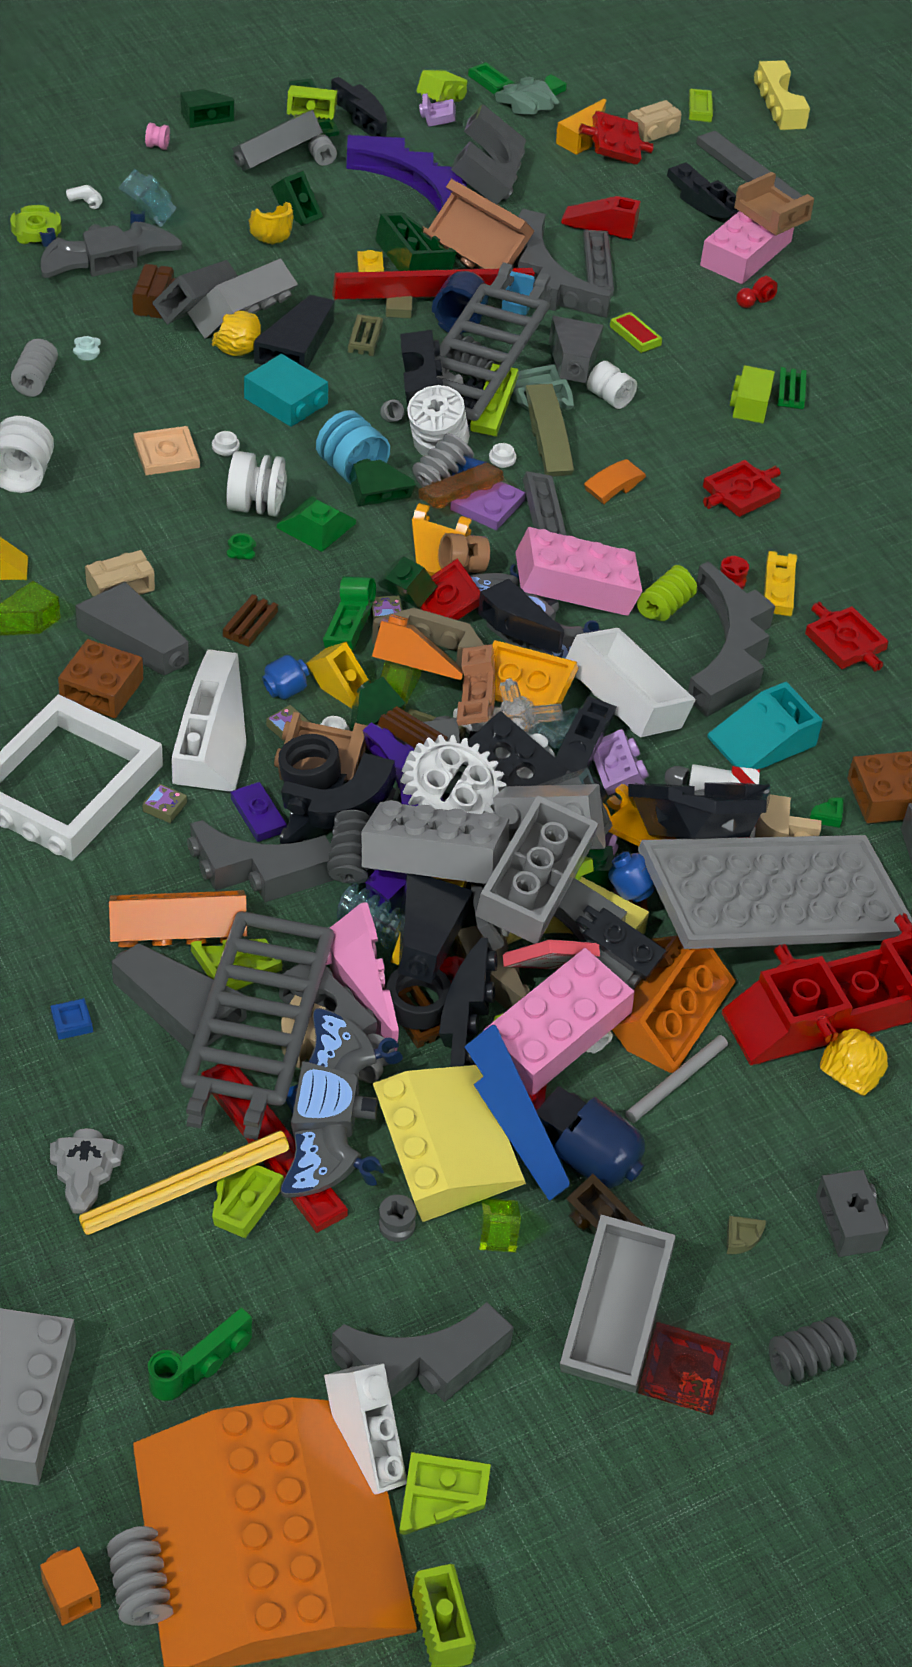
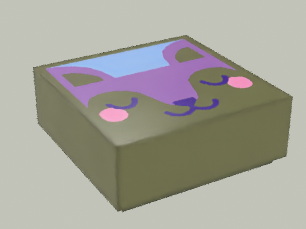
(385, 605)
(277, 721)
(164, 803)

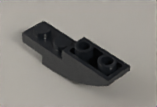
(363, 105)
(702, 195)
(586, 733)
(467, 999)

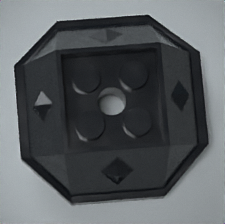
(712, 812)

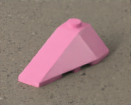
(356, 966)

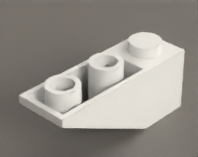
(366, 1419)

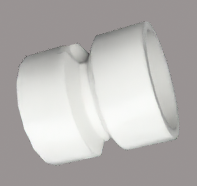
(611, 384)

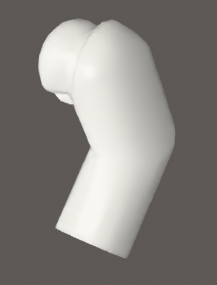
(86, 193)

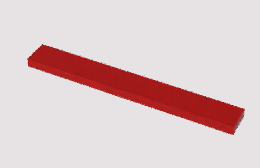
(402, 283)

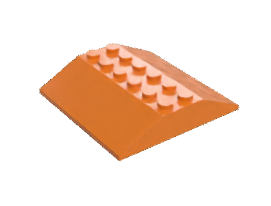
(268, 1537)

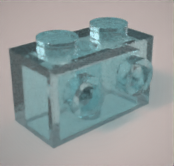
(148, 197)

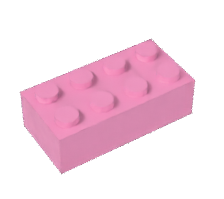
(741, 248)
(578, 571)
(563, 1018)

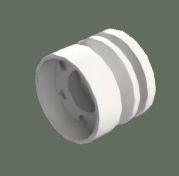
(434, 414)
(23, 453)
(255, 483)

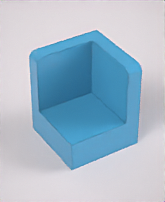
(522, 284)

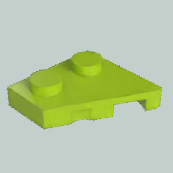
(245, 1198)
(442, 1490)

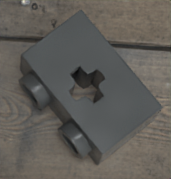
(852, 1213)

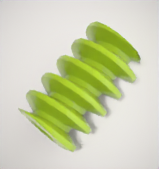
(667, 594)

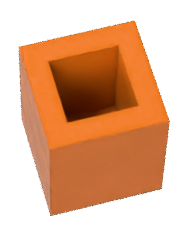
(70, 1585)

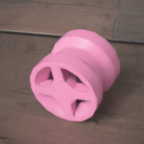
(157, 136)

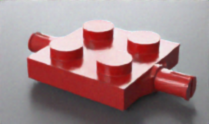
(616, 137)
(742, 488)
(846, 637)

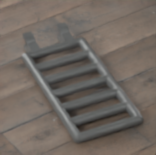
(496, 290)
(217, 996)

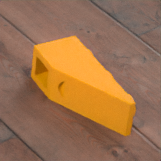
(568, 129)

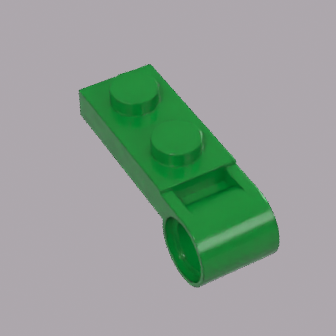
(356, 601)
(201, 1360)

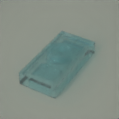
(556, 730)

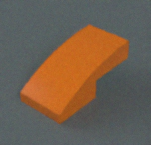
(613, 479)

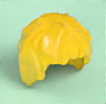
(273, 226)
(237, 333)
(855, 1060)

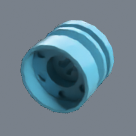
(349, 439)

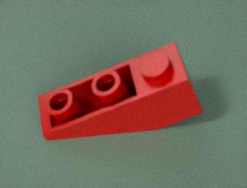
(612, 214)

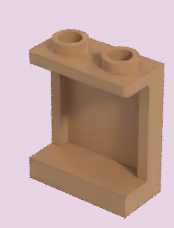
(772, 207)
(349, 744)

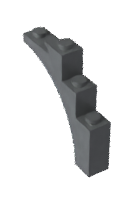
(566, 288)
(737, 666)

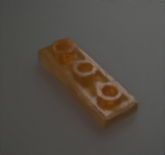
(461, 485)

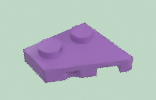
(490, 506)

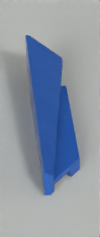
(515, 1112)

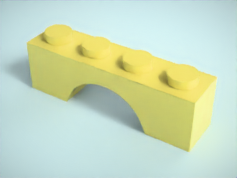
(787, 109)

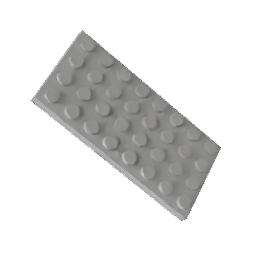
(773, 890)

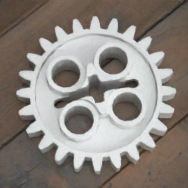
(435, 764)

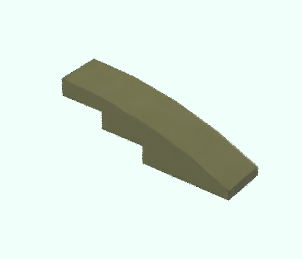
(549, 429)

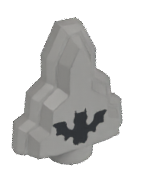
(84, 1165)

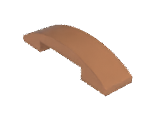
(478, 685)

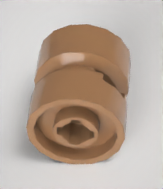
(471, 551)

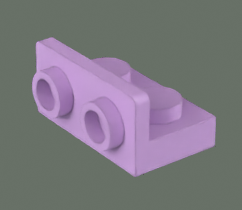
(618, 762)

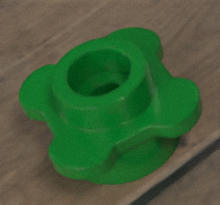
(241, 546)

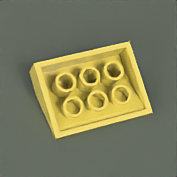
(446, 1139)

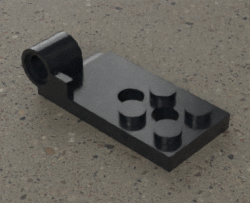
(523, 751)

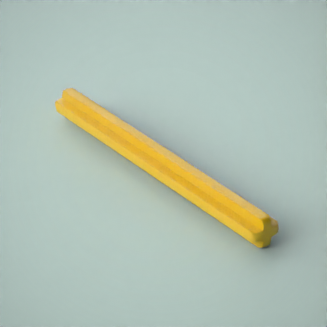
(183, 1182)

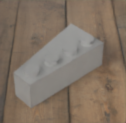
(246, 292)
(33, 1376)

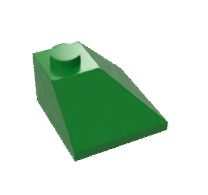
(316, 523)

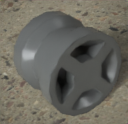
(395, 1227)

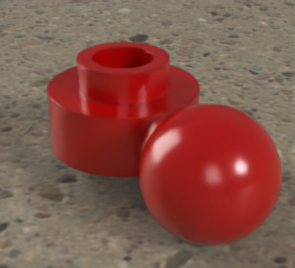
(763, 290)

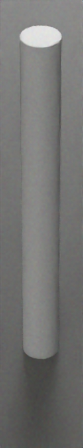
(676, 1078)

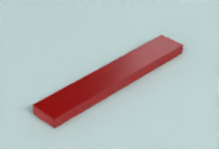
(319, 1208)

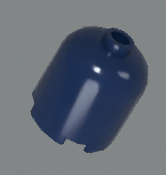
(455, 296)
(603, 1145)

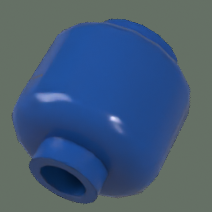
(285, 677)
(631, 877)

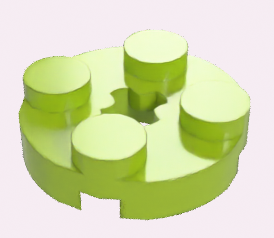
(32, 221)

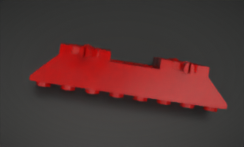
(814, 1000)

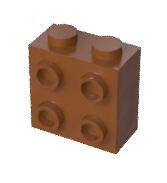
(101, 678)
(882, 785)

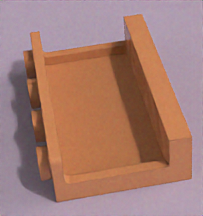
(479, 229)

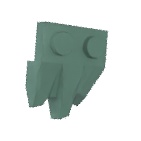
(527, 96)
(542, 375)

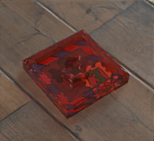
(684, 1368)

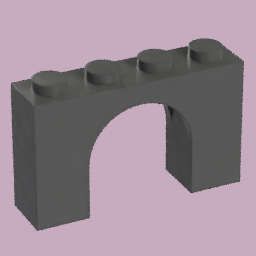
(506, 146)

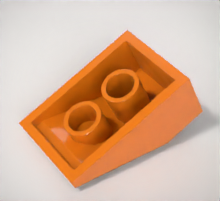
(410, 647)

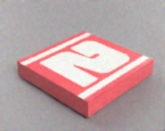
(547, 954)

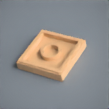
(166, 450)

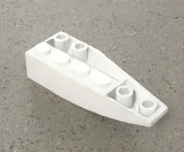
(212, 727)

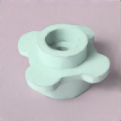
(86, 347)

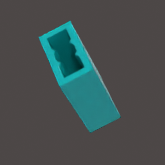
(286, 390)

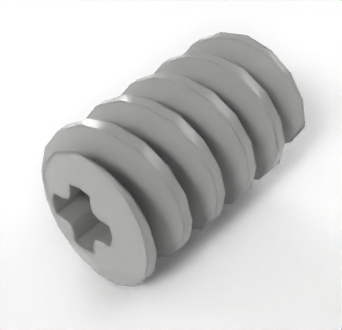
(34, 367)
(441, 460)
(138, 1577)

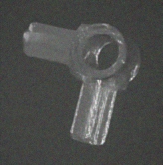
(523, 711)

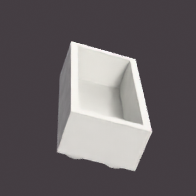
(631, 680)

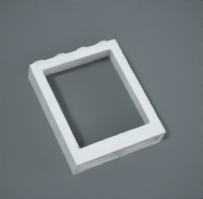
(71, 839)

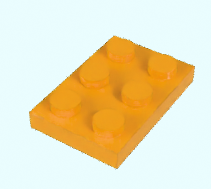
(539, 675)

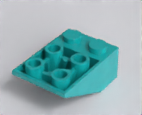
(767, 729)

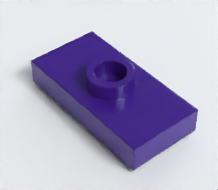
(258, 811)

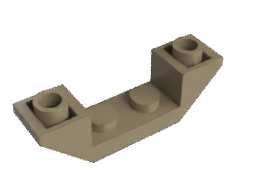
(439, 629)

